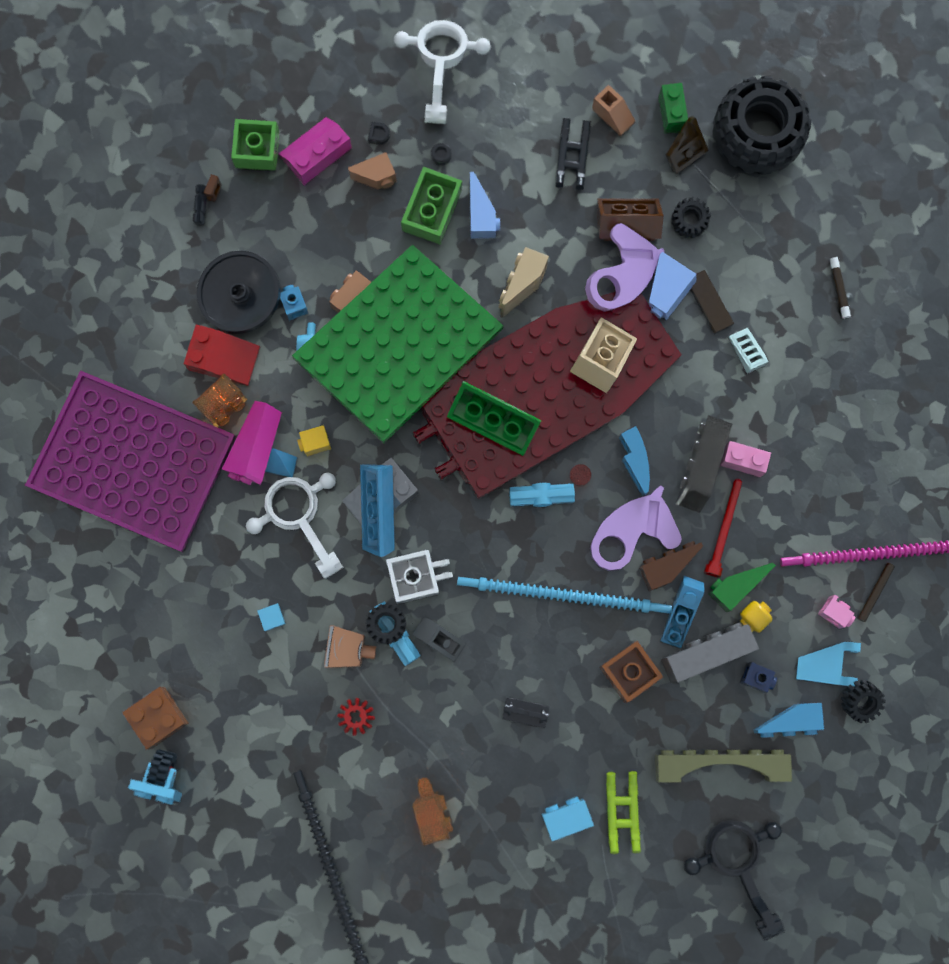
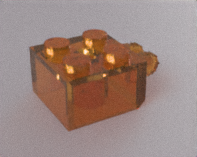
(220, 401)
(430, 814)

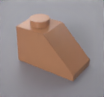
(374, 172)

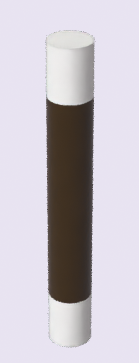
(840, 288)

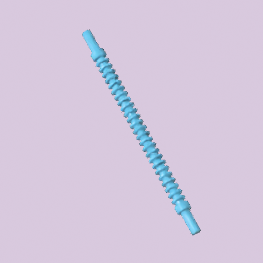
(644, 605)

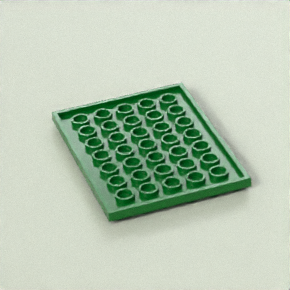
(397, 343)

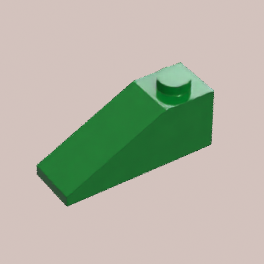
(735, 587)

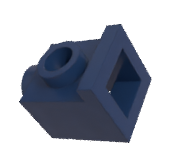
(751, 674)

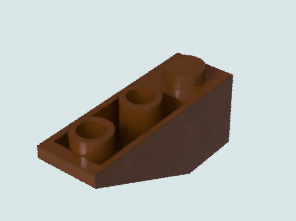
(664, 570)

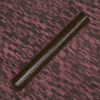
(876, 592)

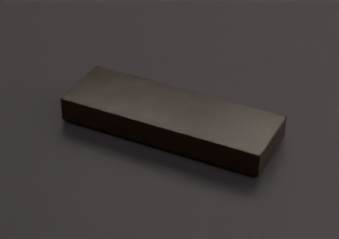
(711, 303)

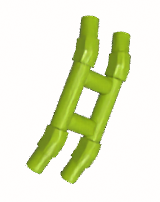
(613, 822)

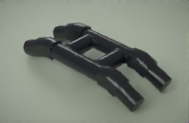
(581, 146)

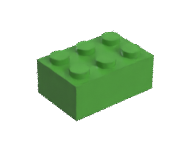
(431, 205)

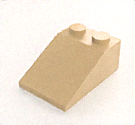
(603, 355)

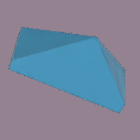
(281, 463)

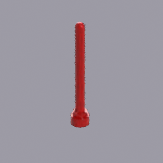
(714, 567)

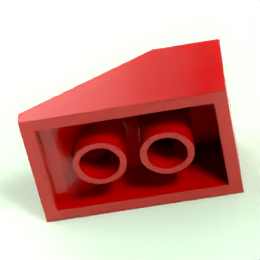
(219, 353)

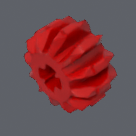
(348, 718)

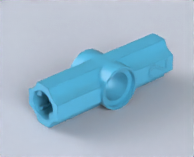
(542, 494)
(404, 647)

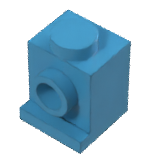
(296, 308)

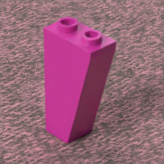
(253, 444)

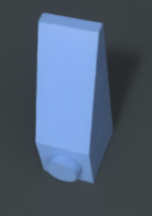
(482, 213)

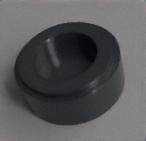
(441, 154)

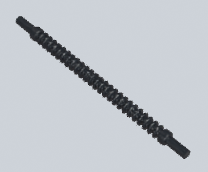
(305, 797)

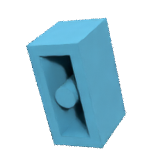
(567, 818)

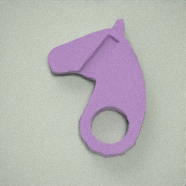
(631, 276)

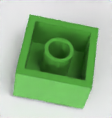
(255, 144)

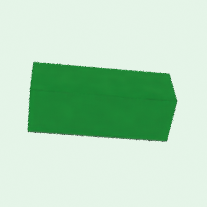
(493, 418)

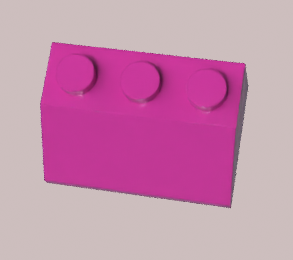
(316, 150)

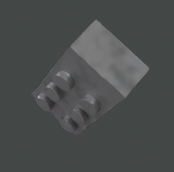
(711, 653)

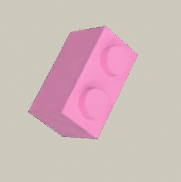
(745, 459)

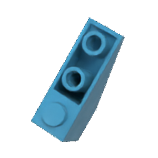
(683, 611)
(795, 718)

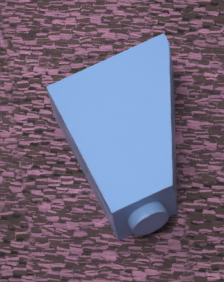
(669, 286)

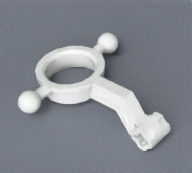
(436, 112)
(328, 563)

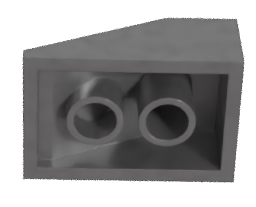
(403, 492)

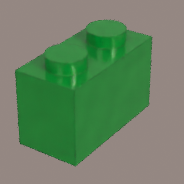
(673, 107)

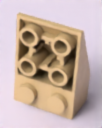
(525, 280)

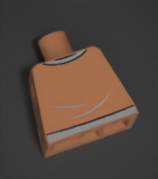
(346, 649)

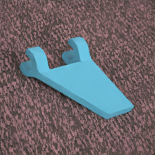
(826, 665)

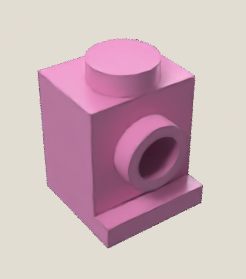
(837, 612)

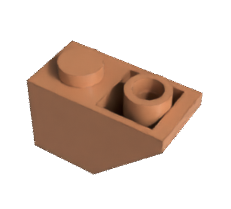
(613, 110)

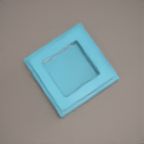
(271, 617)

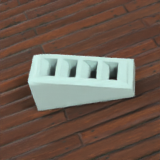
(745, 360)

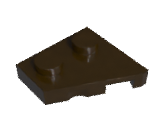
(687, 146)

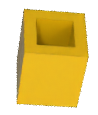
(314, 441)

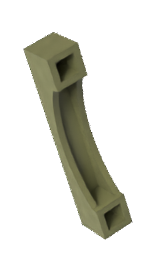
(774, 766)

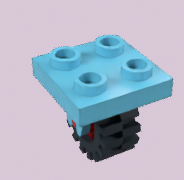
(158, 779)

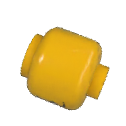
(756, 616)

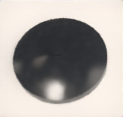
(238, 292)

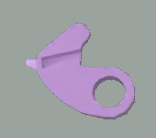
(642, 515)

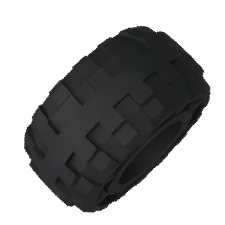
(753, 150)

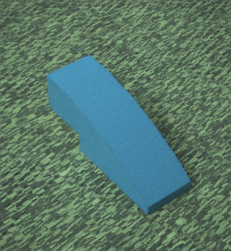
(636, 459)

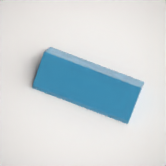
(377, 509)

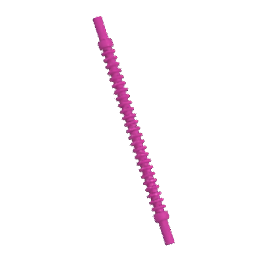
(807, 559)

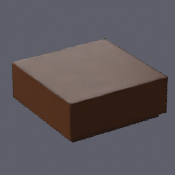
(212, 188)

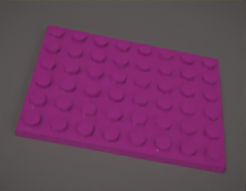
(131, 461)

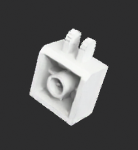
(421, 565)

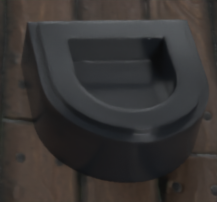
(378, 133)

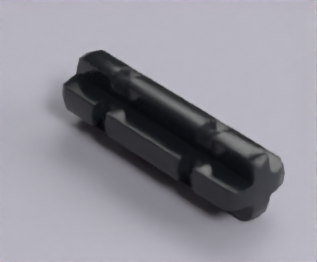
(199, 205)

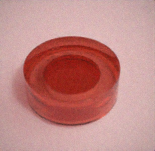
(580, 475)

